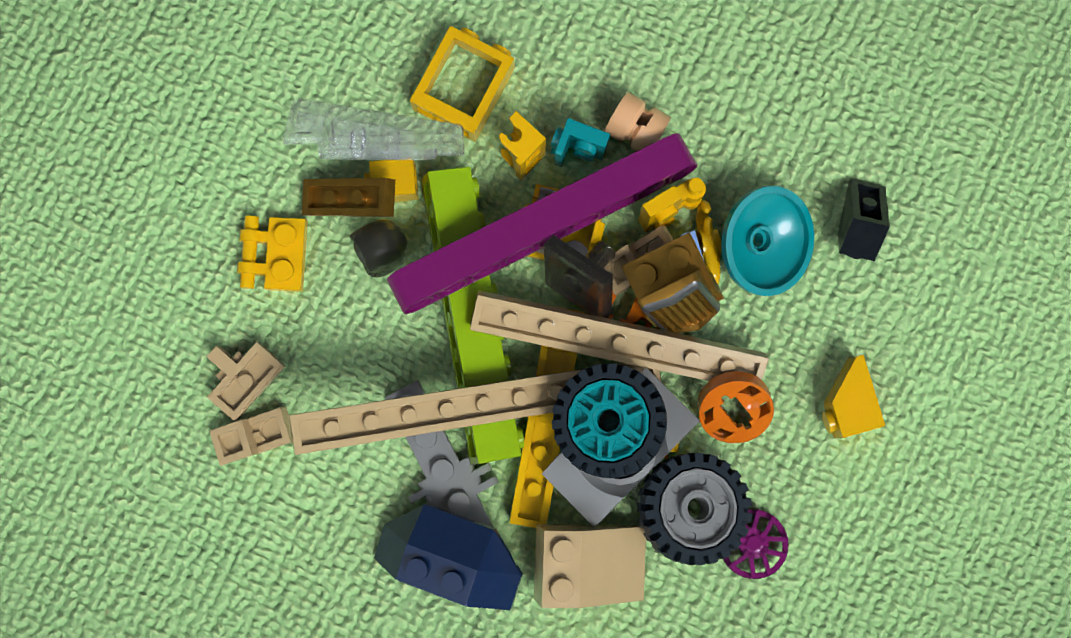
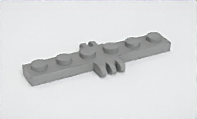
(448, 481)

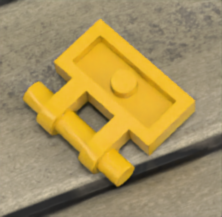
(667, 204)
(284, 258)

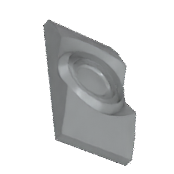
(598, 496)

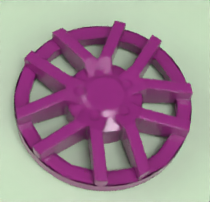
(756, 546)

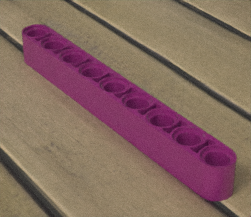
(533, 225)

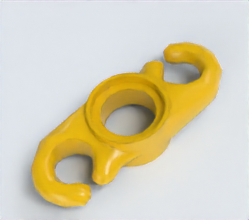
(708, 239)

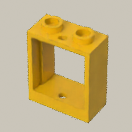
(440, 111)

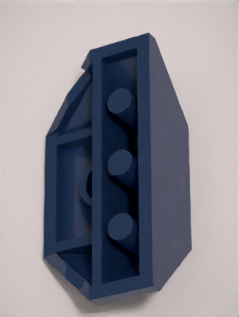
(450, 558)

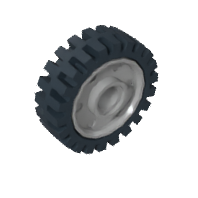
(722, 512)

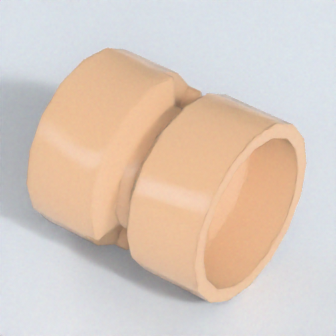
(632, 112)

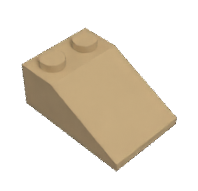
(588, 565)

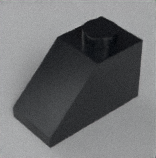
(863, 220)

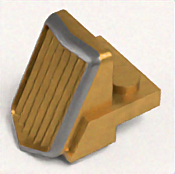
(675, 286)

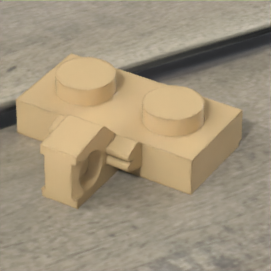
(242, 378)

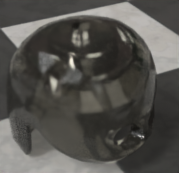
(380, 247)

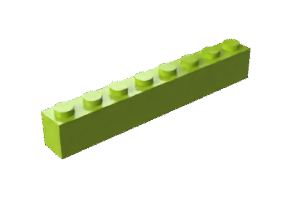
(475, 355)

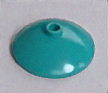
(781, 240)

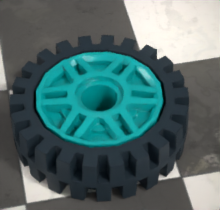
(579, 427)

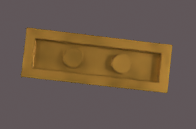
(349, 197)

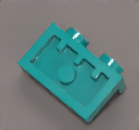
(584, 139)

